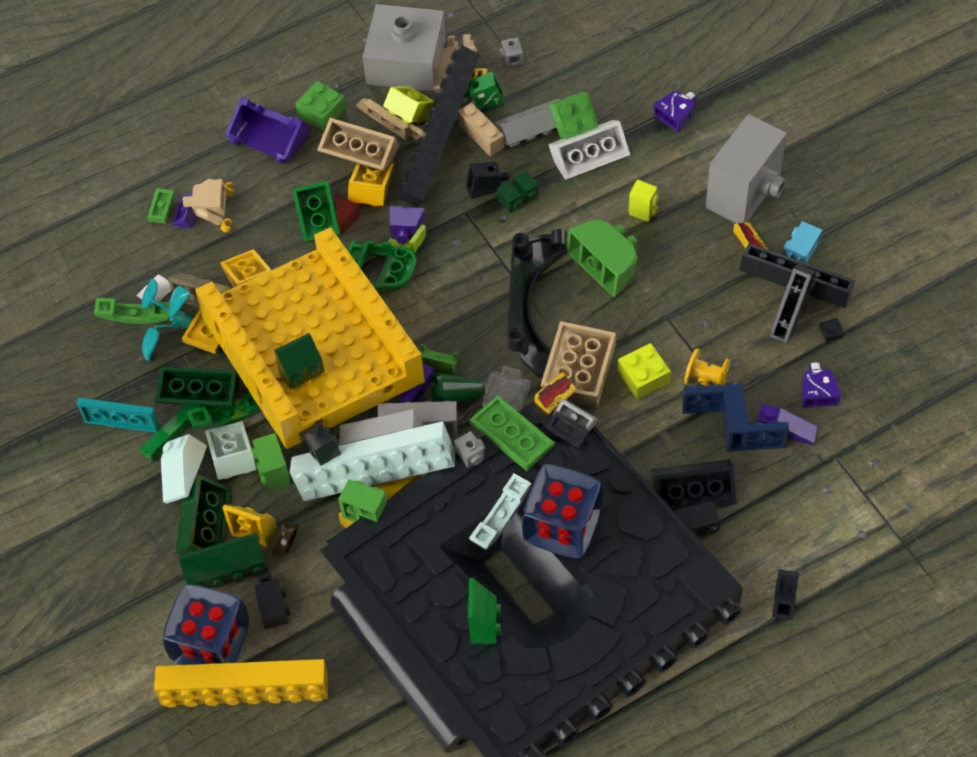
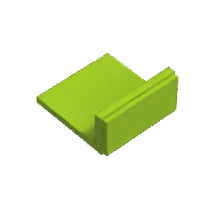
(415, 242)

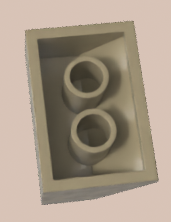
(191, 283)

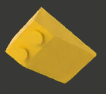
(369, 185)
(244, 267)
(247, 521)

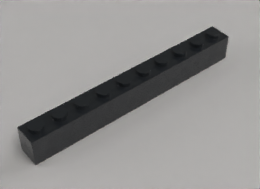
(438, 126)

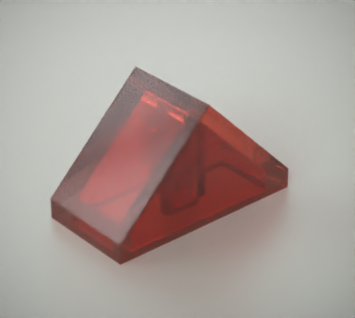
(347, 213)

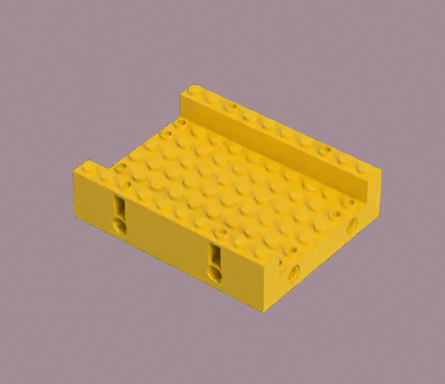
(356, 334)

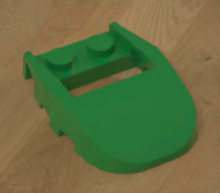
(397, 268)

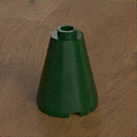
(456, 388)

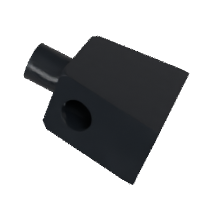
(484, 178)

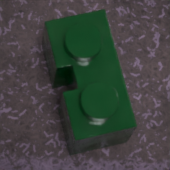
(518, 192)

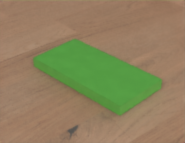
(512, 433)

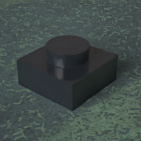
(831, 329)

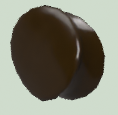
(285, 538)

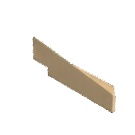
(390, 121)

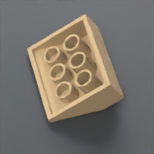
(584, 358)

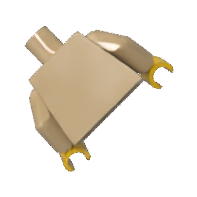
(209, 201)

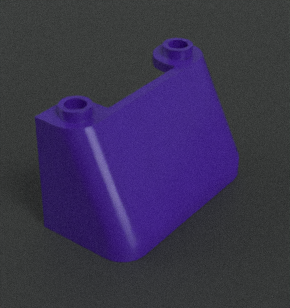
(266, 130)

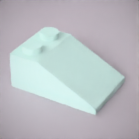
(230, 450)
(179, 466)

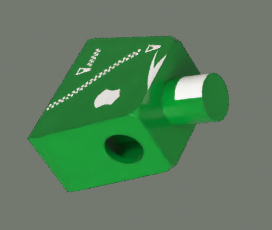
(484, 92)

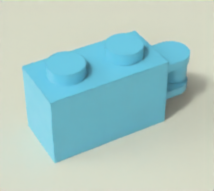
(803, 242)

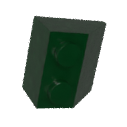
(299, 361)

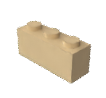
(481, 129)

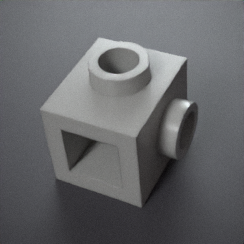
(511, 52)
(469, 449)

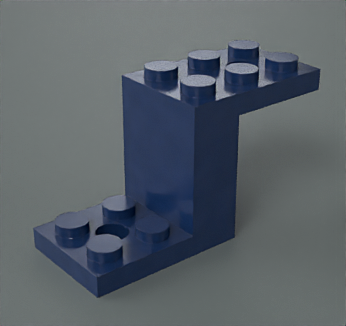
(737, 431)

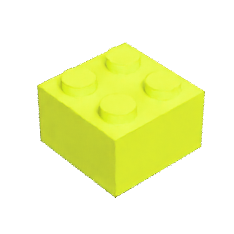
(408, 104)
(643, 371)

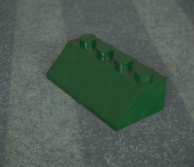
(197, 387)
(202, 516)
(224, 562)

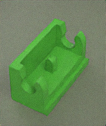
(440, 361)

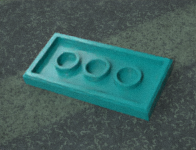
(118, 415)

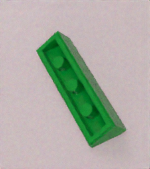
(168, 432)

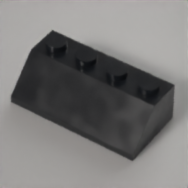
(696, 484)

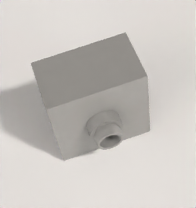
(404, 47)
(746, 170)

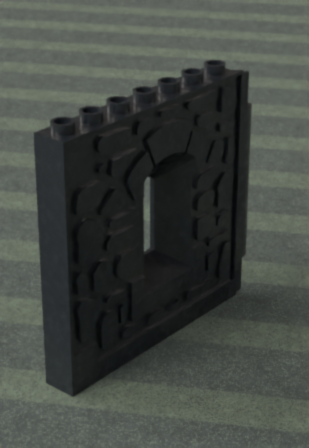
(616, 610)

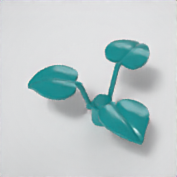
(177, 317)

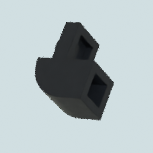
(785, 594)

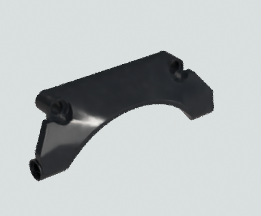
(528, 263)

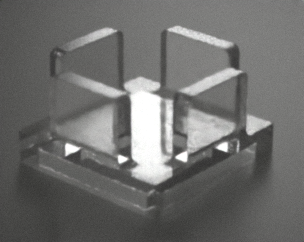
(508, 386)

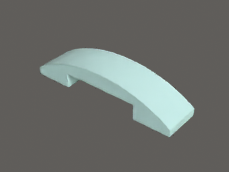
(502, 512)

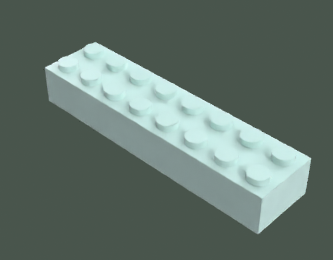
(375, 461)

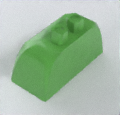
(604, 253)

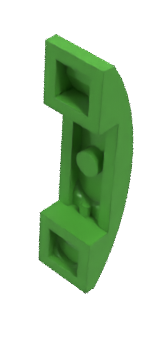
(130, 313)

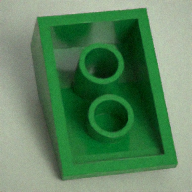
(315, 209)
(483, 614)

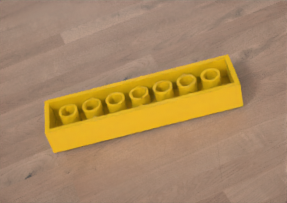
(241, 683)

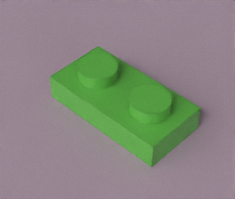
(161, 206)

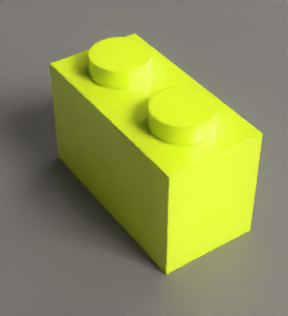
(643, 201)

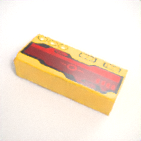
(747, 235)
(554, 392)

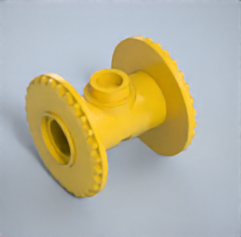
(704, 373)

